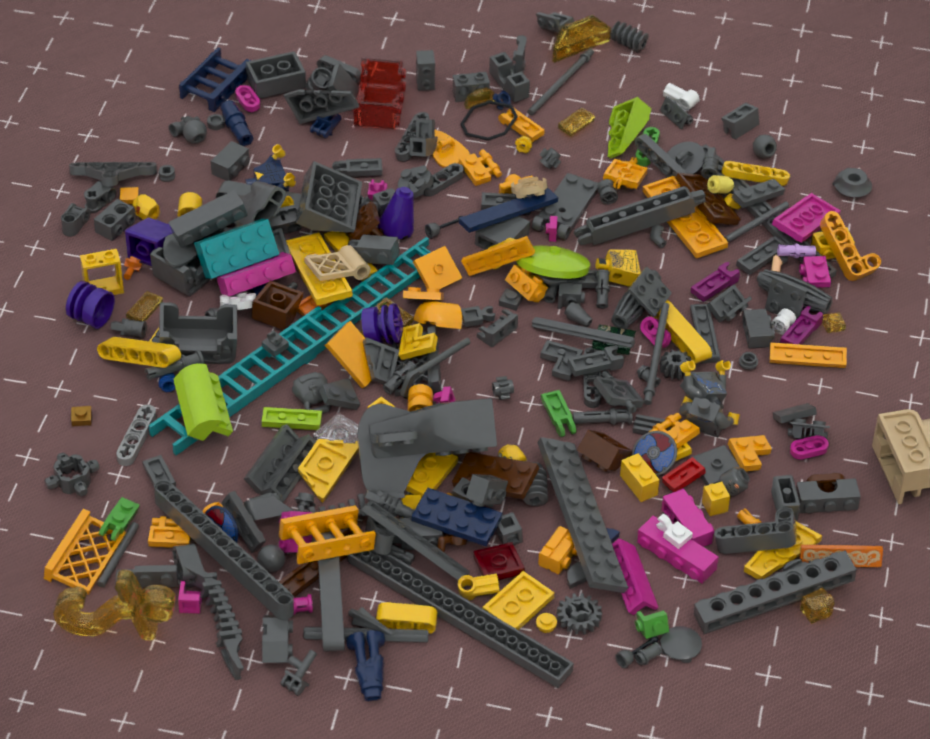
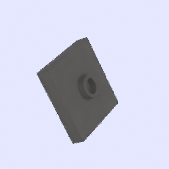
(715, 463)

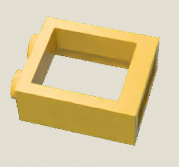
(100, 259)

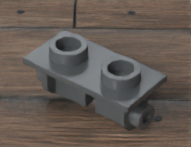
(675, 113)

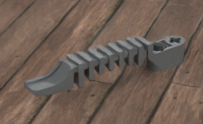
(274, 506)
(191, 570)

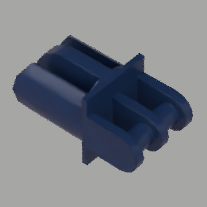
(325, 125)

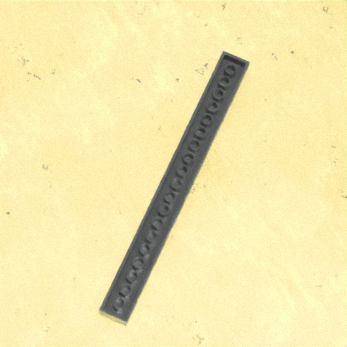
(465, 616)

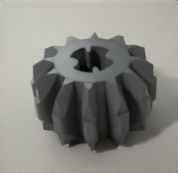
(671, 362)

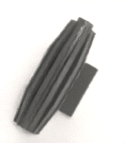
(644, 293)
(792, 294)

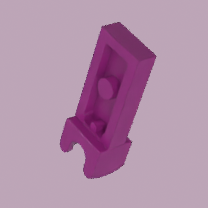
(715, 282)
(802, 327)

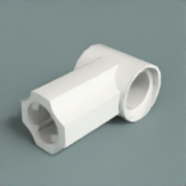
(683, 98)

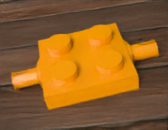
(625, 173)

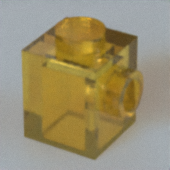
(817, 605)

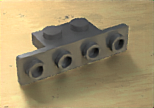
(157, 575)

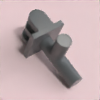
(301, 667)

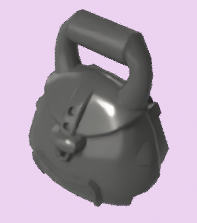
(307, 389)

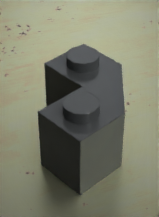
(276, 639)

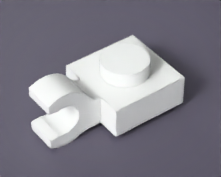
(674, 533)

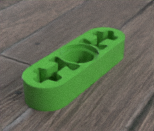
(655, 137)

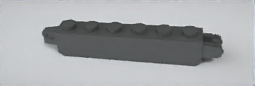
(639, 215)

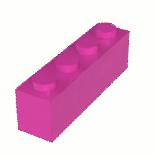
(256, 274)
(690, 558)

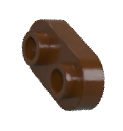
(826, 482)

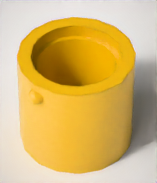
(188, 202)

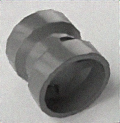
(607, 192)

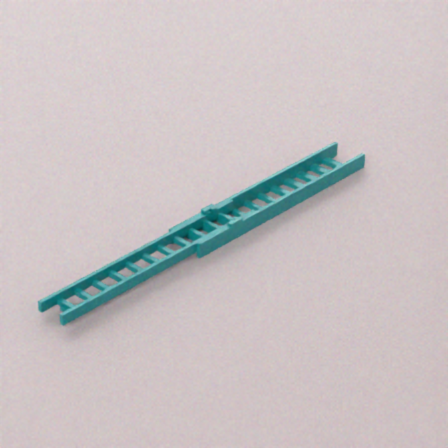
(294, 331)

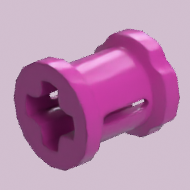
(303, 604)

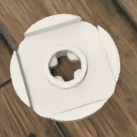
(241, 299)

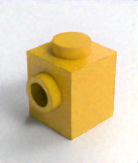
(715, 499)

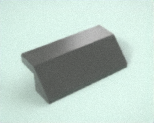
(279, 463)

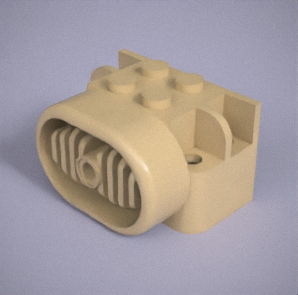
(904, 451)

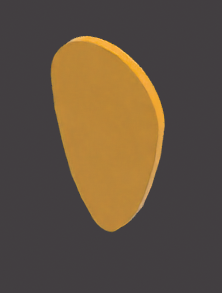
(448, 150)

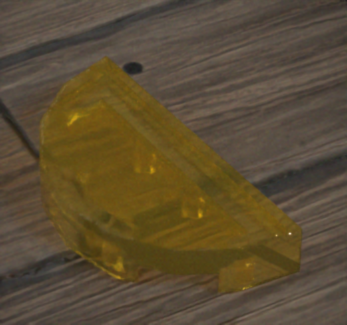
(478, 96)

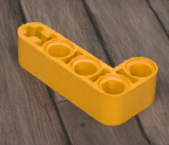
(833, 225)

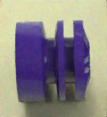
(90, 304)
(387, 324)

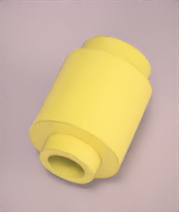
(720, 184)

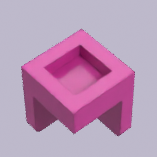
(189, 600)

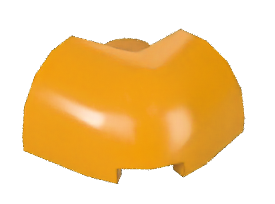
(439, 314)

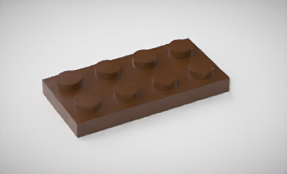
(715, 206)
(517, 473)

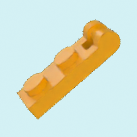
(522, 125)

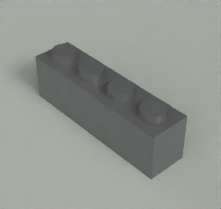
(208, 218)

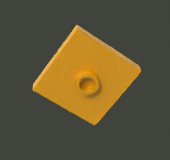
(437, 269)

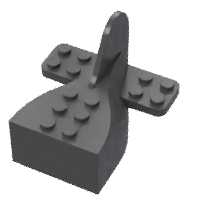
(397, 439)

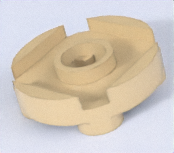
(529, 186)

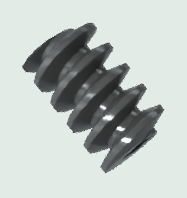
(629, 37)
(538, 490)

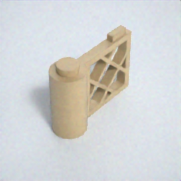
(347, 260)

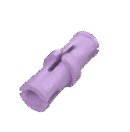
(796, 250)

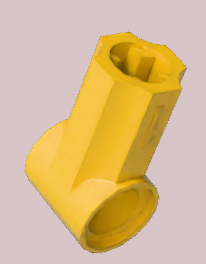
(480, 586)

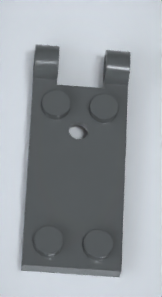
(573, 198)

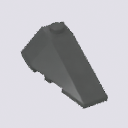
(321, 103)

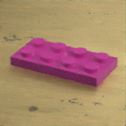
(803, 217)

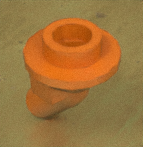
(132, 264)

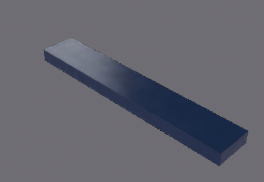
(507, 211)

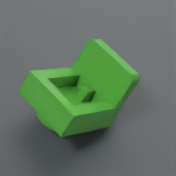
(652, 624)

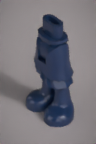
(368, 671)

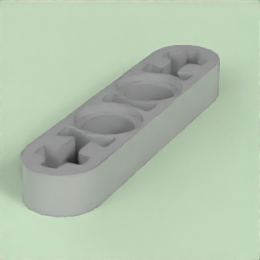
(133, 434)

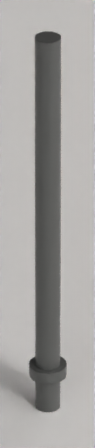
(584, 58)
(649, 391)

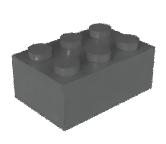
(276, 74)

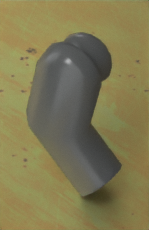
(655, 235)

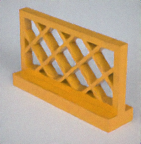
(67, 548)

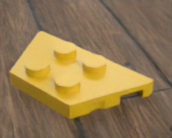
(326, 465)

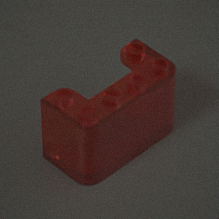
(380, 94)

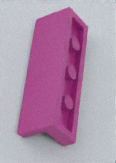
(639, 590)

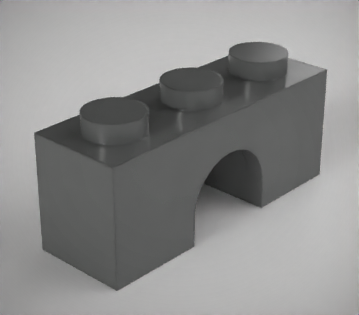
(514, 84)
(844, 497)

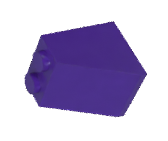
(146, 237)

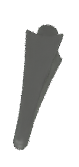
(364, 619)

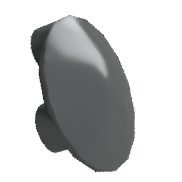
(681, 643)

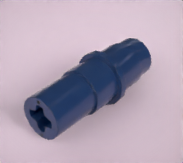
(236, 122)

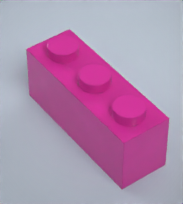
(681, 508)

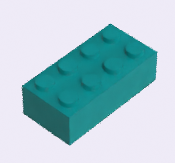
(236, 248)

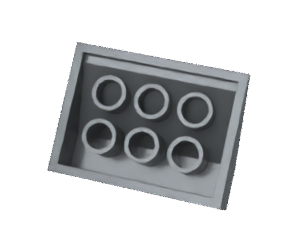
(328, 200)

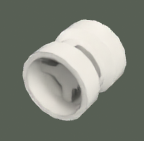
(783, 321)

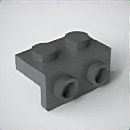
(553, 21)
(728, 303)

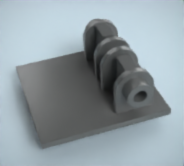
(798, 424)

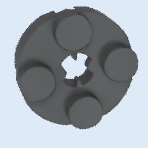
(419, 175)

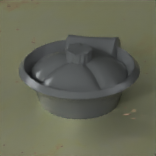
(852, 182)

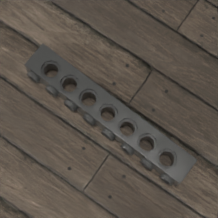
(709, 620)

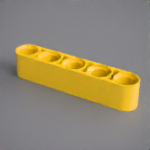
(685, 336)
(139, 352)

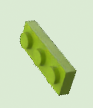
(292, 417)

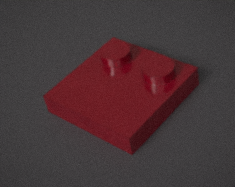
(499, 560)

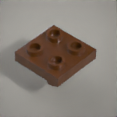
(366, 222)

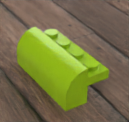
(202, 402)

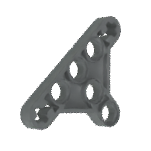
(112, 172)

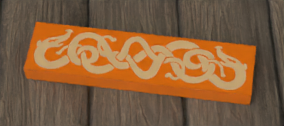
(860, 555)

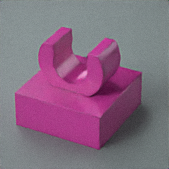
(375, 188)

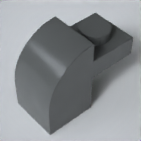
(425, 140)

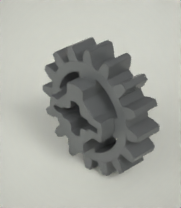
(581, 613)

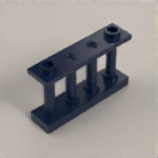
(222, 90)

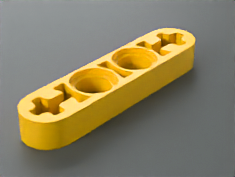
(754, 172)

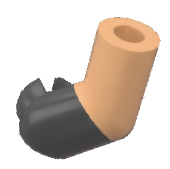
(778, 261)

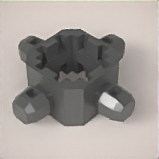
(79, 482)

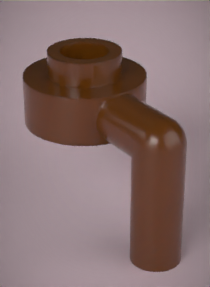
(449, 539)

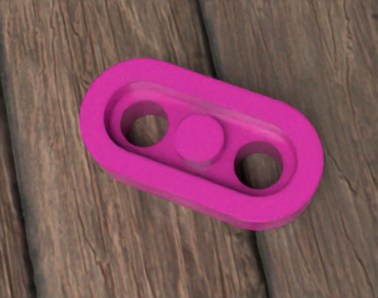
(247, 98)
(650, 333)
(809, 447)

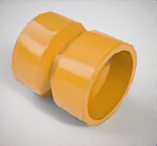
(419, 397)

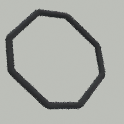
(494, 136)

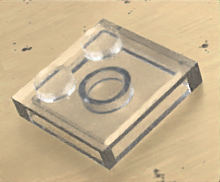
(338, 428)

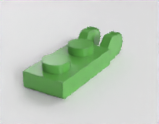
(558, 412)
(119, 518)

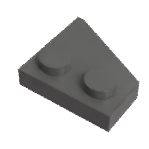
(380, 360)

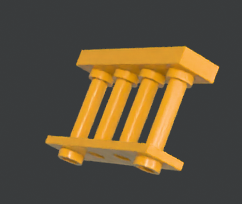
(322, 522)

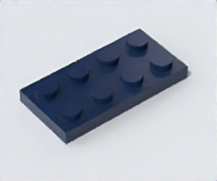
(456, 517)

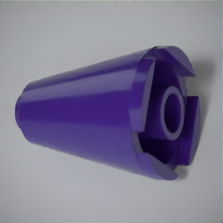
(399, 214)

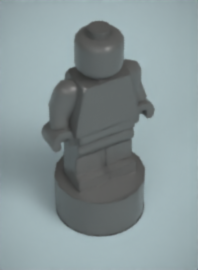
(177, 127)

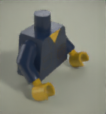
(272, 171)

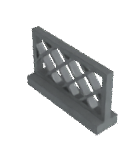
(434, 374)

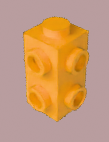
(527, 283)

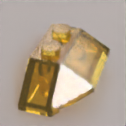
(580, 37)

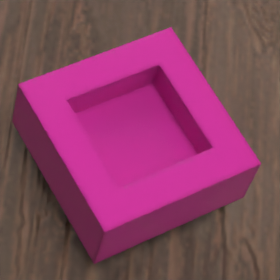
(551, 228)

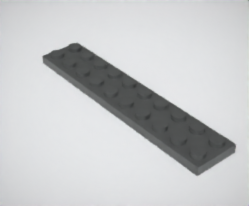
(582, 515)

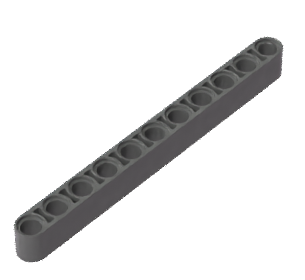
(224, 550)

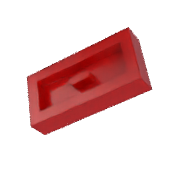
(683, 475)

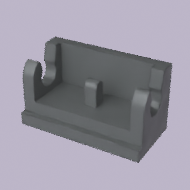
(741, 120)
(499, 329)

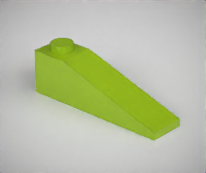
(626, 123)

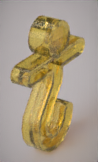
(141, 606)

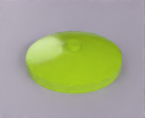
(555, 262)

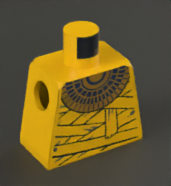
(622, 266)

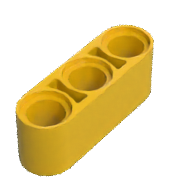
(407, 616)

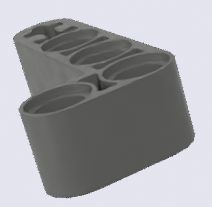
(759, 535)

